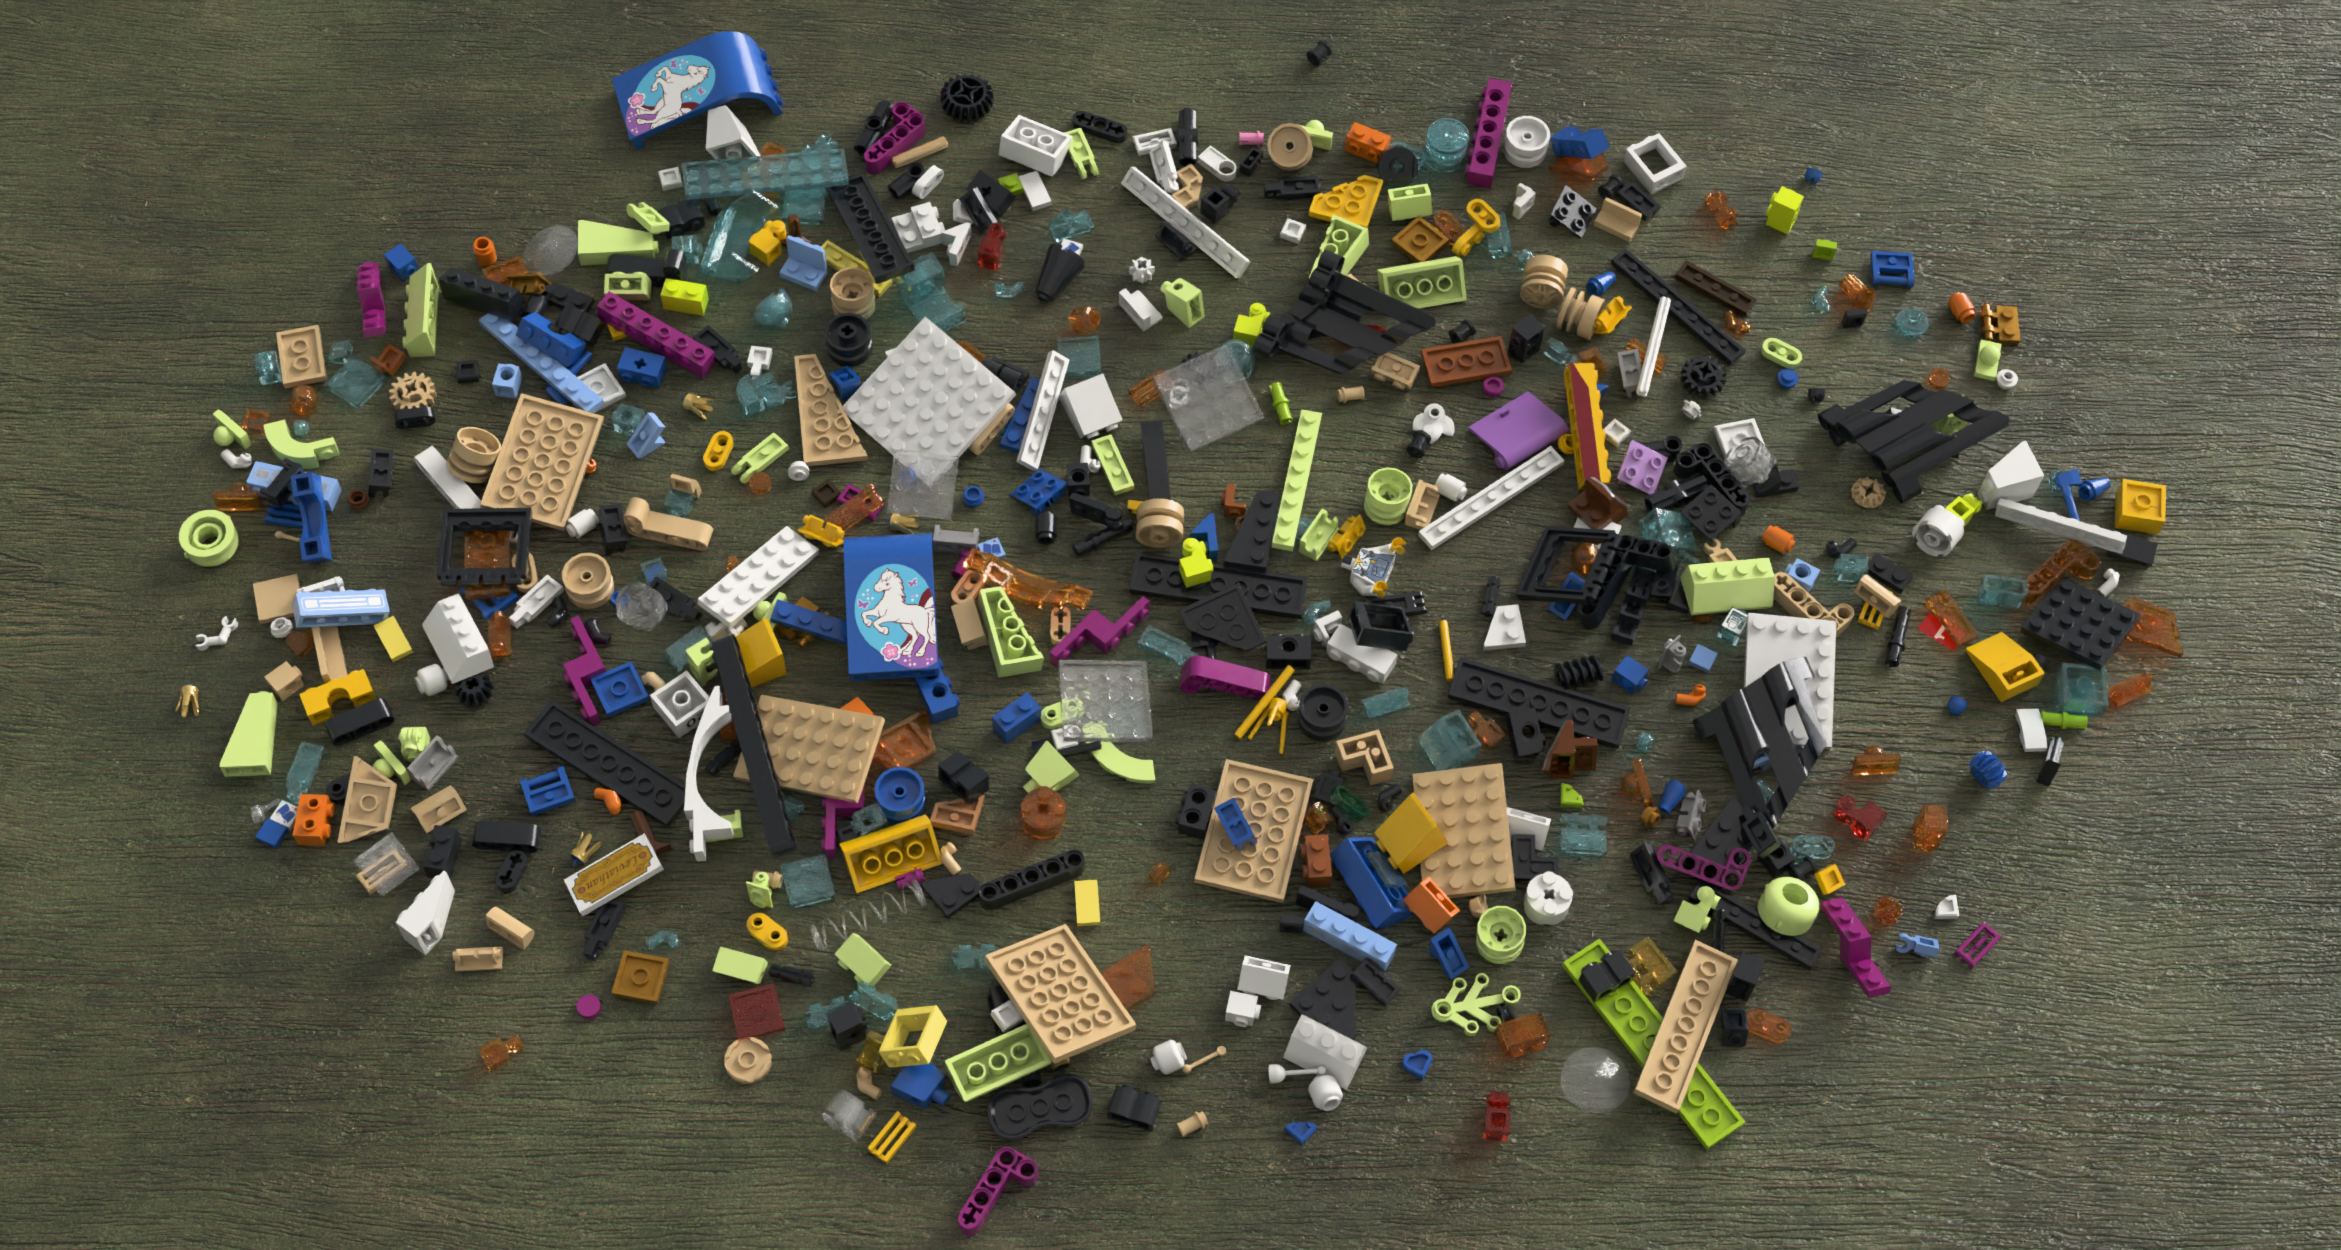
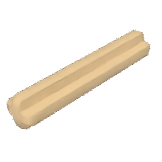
(919, 152)

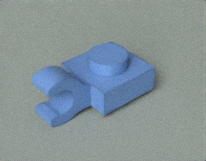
(1922, 945)

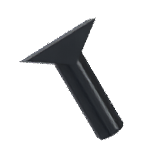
(2051, 762)

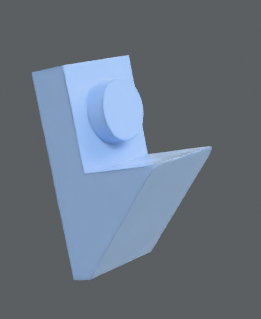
(647, 436)

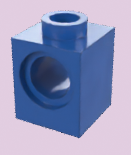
(401, 262)
(1630, 675)

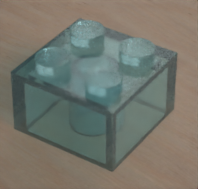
(922, 282)
(2081, 690)

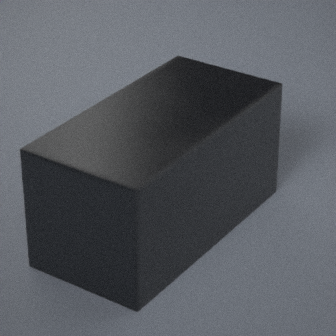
(1251, 161)

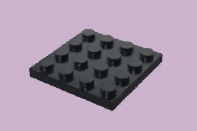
(2080, 623)

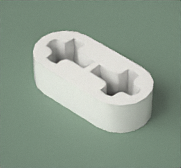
(927, 182)

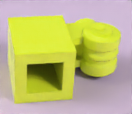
(1250, 327)
(1965, 507)
(1195, 566)

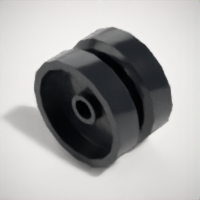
(848, 339)
(1322, 712)

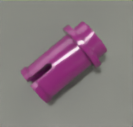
(958, 570)
(917, 874)

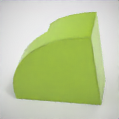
(1570, 797)

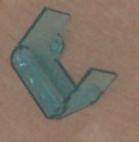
(730, 237)

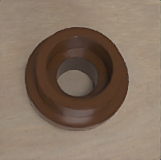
(355, 495)

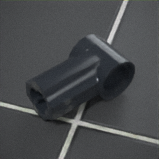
(905, 182)
(1663, 447)

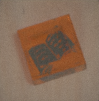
(255, 421)

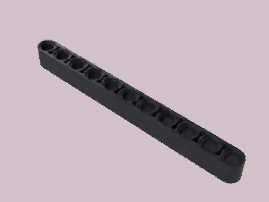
(754, 746)

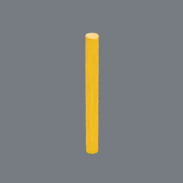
(1262, 704)

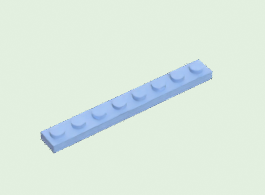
(542, 364)

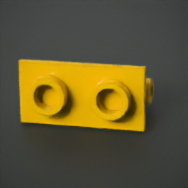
(1606, 322)
(1352, 531)
(830, 536)

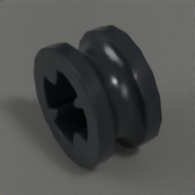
(1505, 1013)

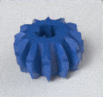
(1987, 769)

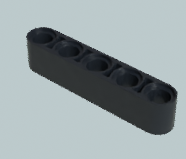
(1039, 871)

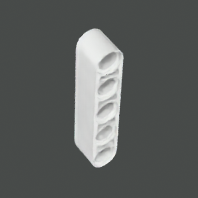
(451, 487)

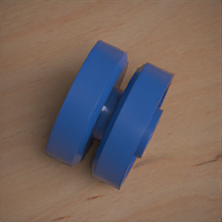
(900, 794)

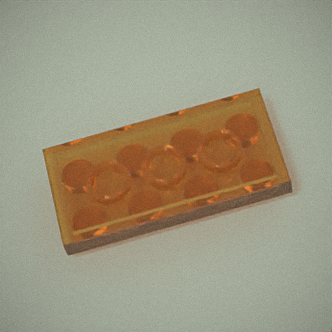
(487, 550)

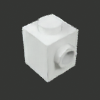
(1242, 1009)

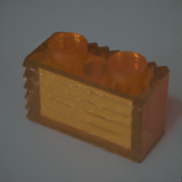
(1523, 1034)

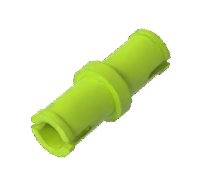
(1280, 403)
(2064, 720)

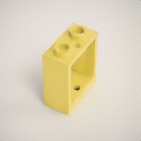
(905, 1021)

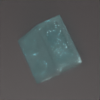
(1450, 742)

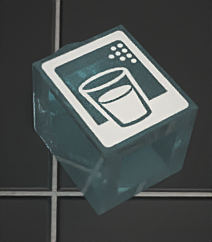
(1733, 626)

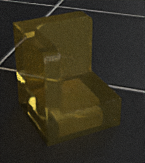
(870, 1056)

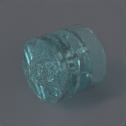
(1446, 144)

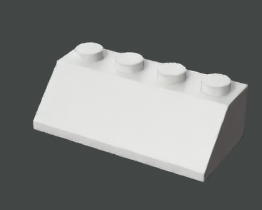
(457, 639)

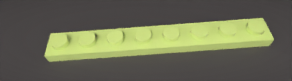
(1296, 480)

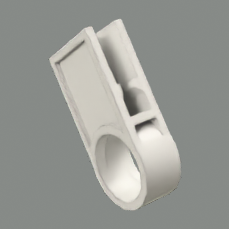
(1214, 161)

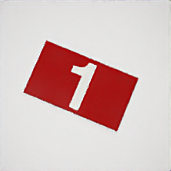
(1932, 627)

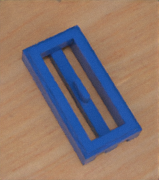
(288, 511)

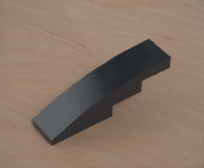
(1155, 460)
(1633, 606)

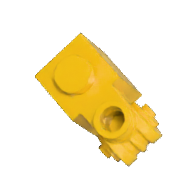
(766, 243)

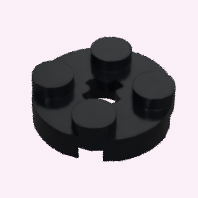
(1404, 174)

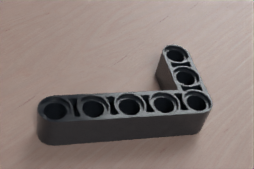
(1630, 552)

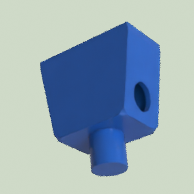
(921, 1085)

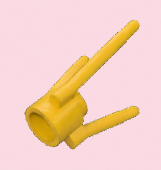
(1275, 712)

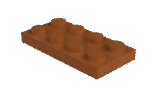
(1466, 361)

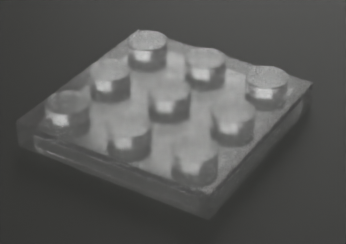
(923, 485)

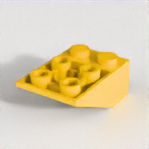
(2005, 666)

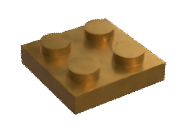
(1419, 240)
(640, 977)

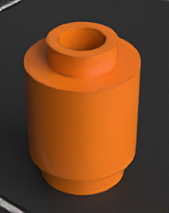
(484, 251)
(1962, 307)
(1778, 539)

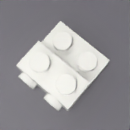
(919, 227)

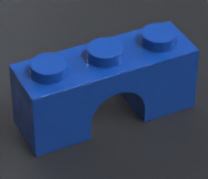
(1571, 143)
(563, 348)

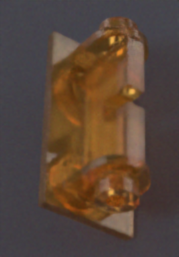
(1718, 202)
(499, 635)
(2131, 689)

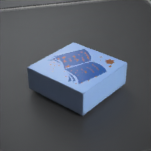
(992, 546)

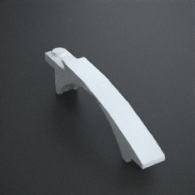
(702, 820)

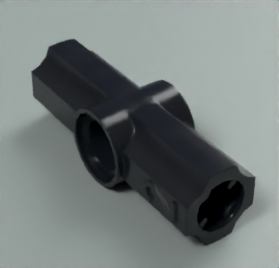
(874, 127)
(1187, 137)
(1676, 493)

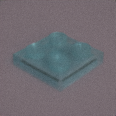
(806, 204)
(356, 382)
(808, 881)

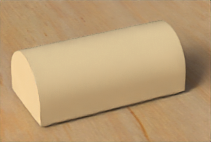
(1877, 596)
(509, 927)

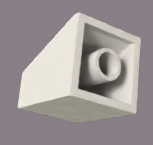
(728, 136)
(1091, 407)
(2012, 478)

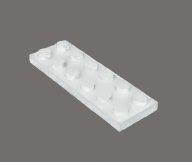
(758, 577)

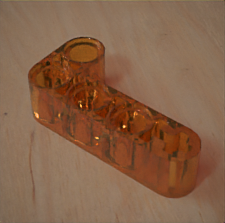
(2075, 562)

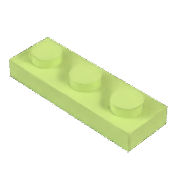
(1112, 465)

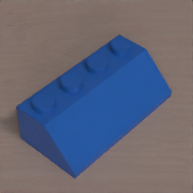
(1381, 903)

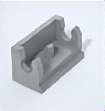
(1630, 369)
(954, 541)
(432, 763)

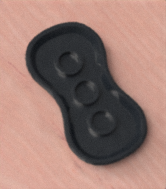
(1020, 1110)

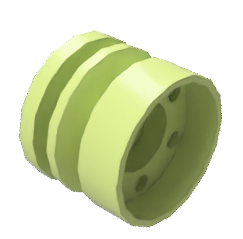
(1388, 496)
(1505, 923)

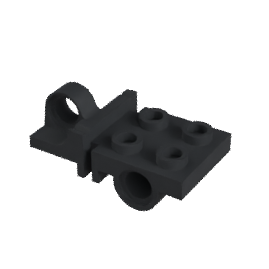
(1009, 374)

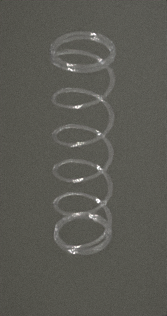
(915, 888)

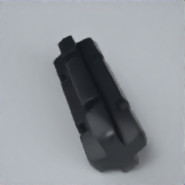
(1491, 596)
(723, 758)
(1718, 929)
(791, 974)

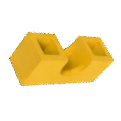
(319, 700)

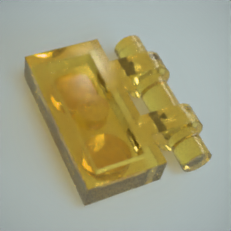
(1653, 963)

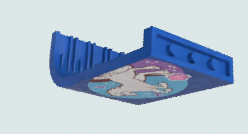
(693, 82)
(890, 607)

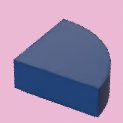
(1301, 1131)

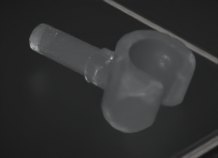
(258, 811)

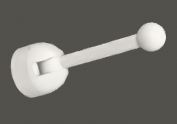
(1278, 1073)

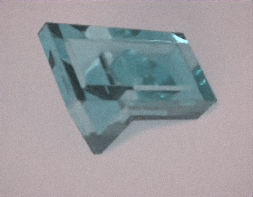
(1070, 225)

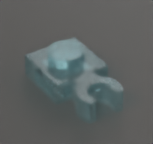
(1559, 352)
(775, 395)

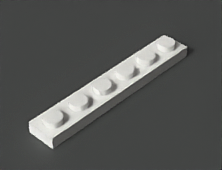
(1042, 410)
(2060, 525)

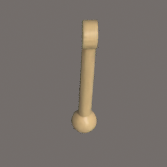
(279, 534)
(1219, 1052)

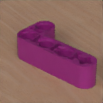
(907, 131)
(1223, 676)
(1700, 863)
(993, 1192)

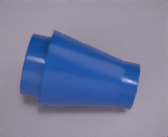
(1599, 284)
(2093, 488)
(1672, 794)

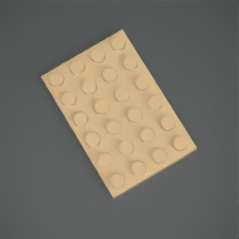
(543, 460)
(817, 747)
(1275, 811)
(1474, 819)
(1060, 993)

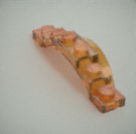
(1026, 586)

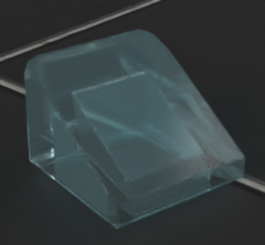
(340, 352)

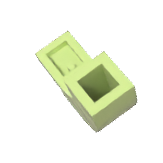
(303, 453)

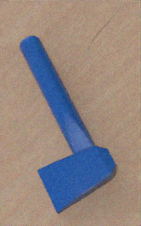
(556, 395)
(2064, 480)

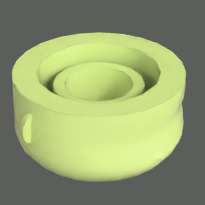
(204, 526)
(1788, 906)

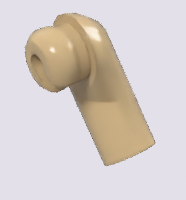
(653, 679)
(948, 860)
(865, 1085)

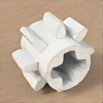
(1141, 270)

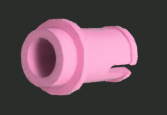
(1252, 138)

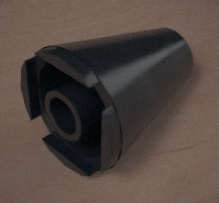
(1057, 272)

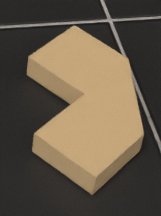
(1192, 184)

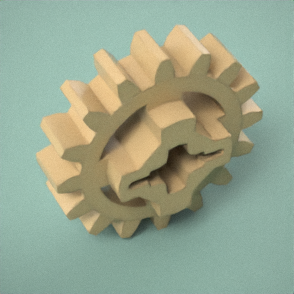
(412, 392)

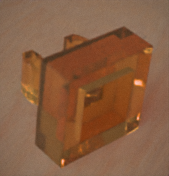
(1318, 818)

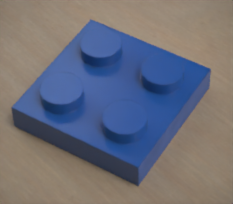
(619, 689)

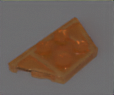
(2156, 627)
(905, 743)
(1132, 978)

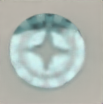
(1913, 315)

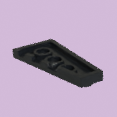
(1254, 536)

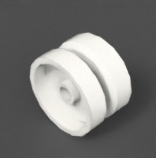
(1526, 141)

